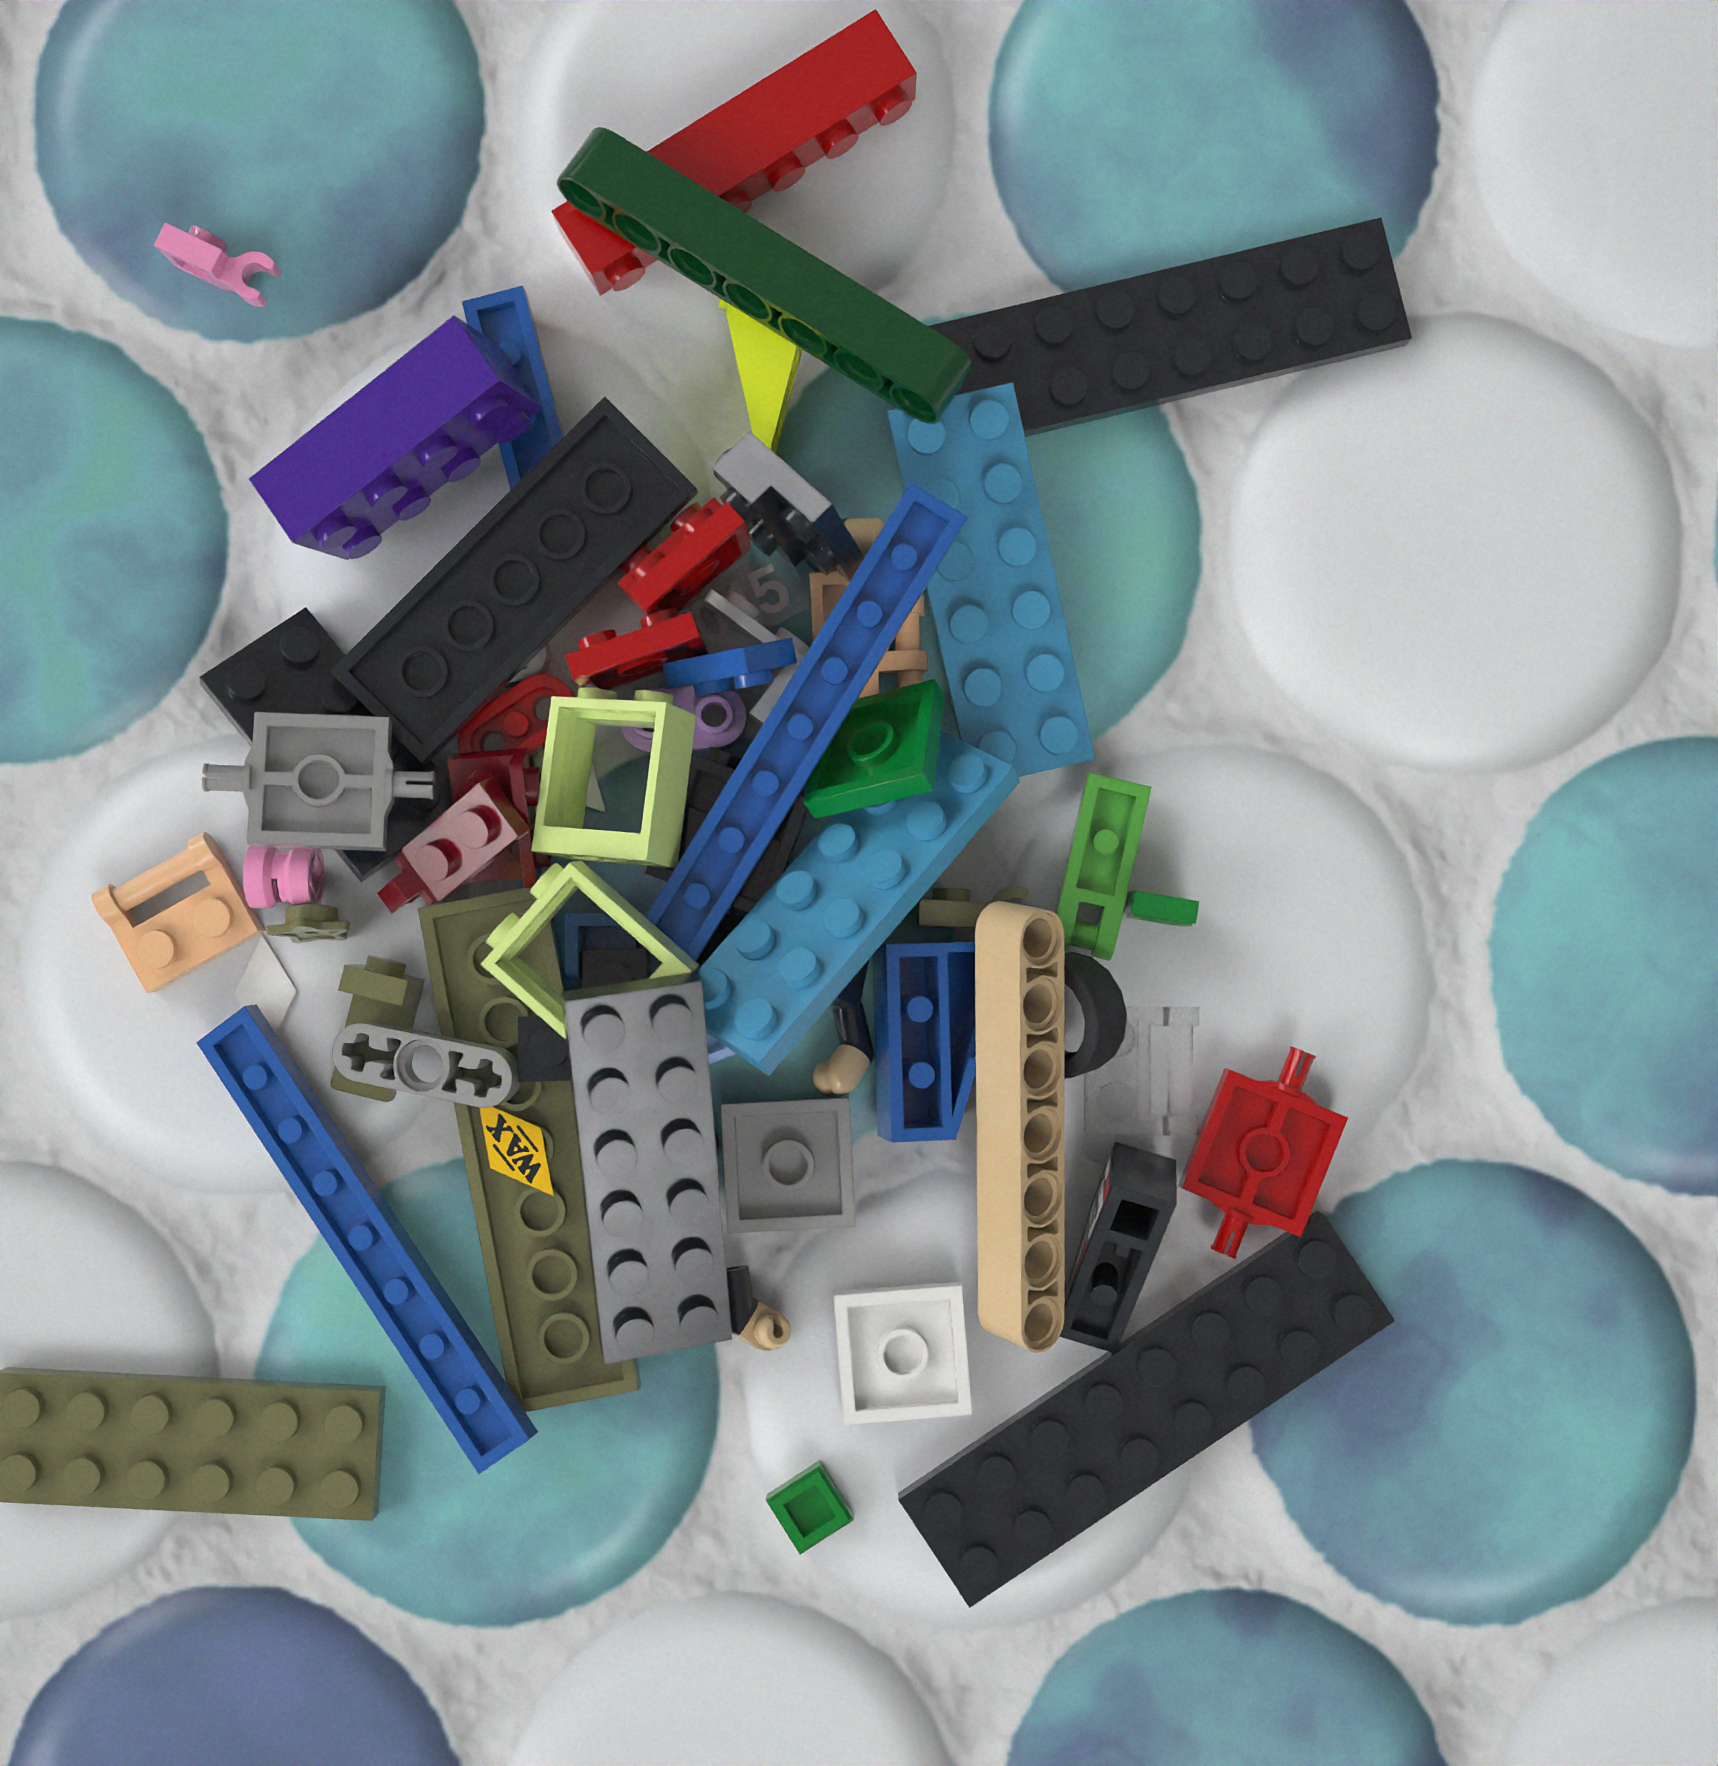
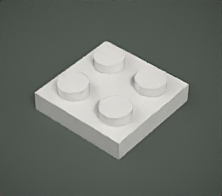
(902, 1353)

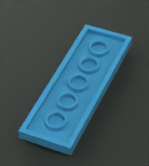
(997, 586)
(842, 904)

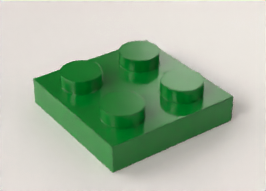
(880, 751)

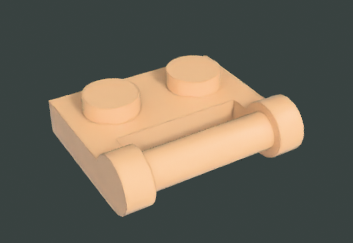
(187, 932)

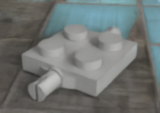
(319, 781)

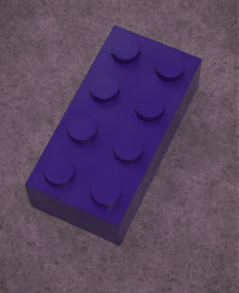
(397, 442)

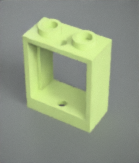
(567, 775)
(552, 892)

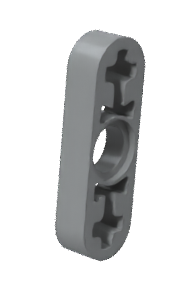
(379, 1072)

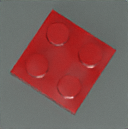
(617, 661)

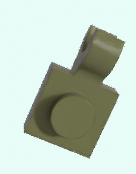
(954, 909)

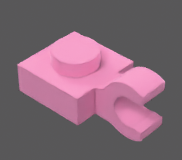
(205, 257)

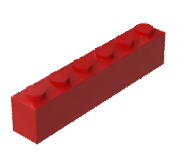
(766, 136)

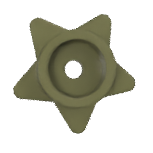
(311, 923)

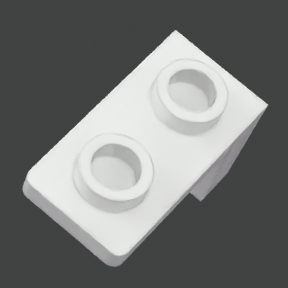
(741, 615)

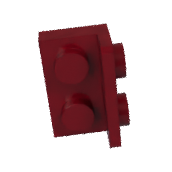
(521, 786)

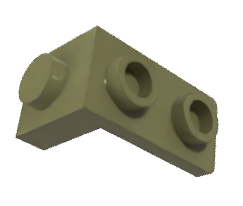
(383, 996)

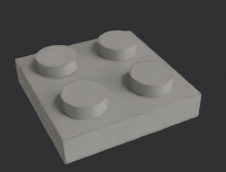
(788, 1164)

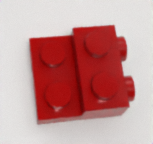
(688, 561)

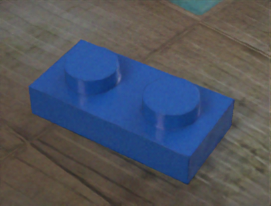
(746, 665)

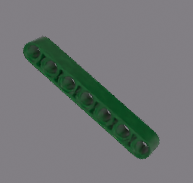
(764, 275)

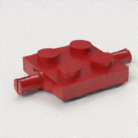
(1262, 1152)

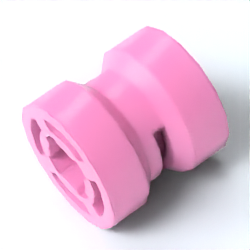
(283, 876)

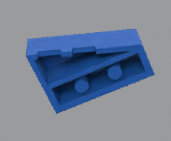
(923, 1038)

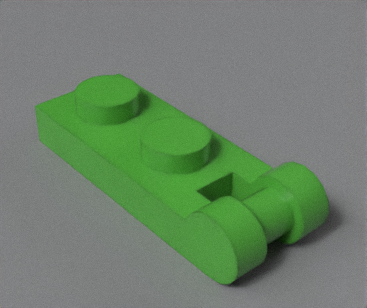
(1101, 861)

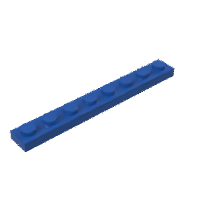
(805, 719)
(367, 1238)

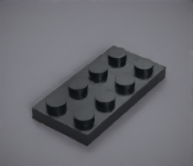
(291, 674)

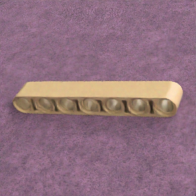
(1020, 1124)

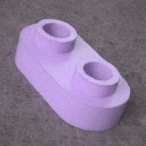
(704, 736)

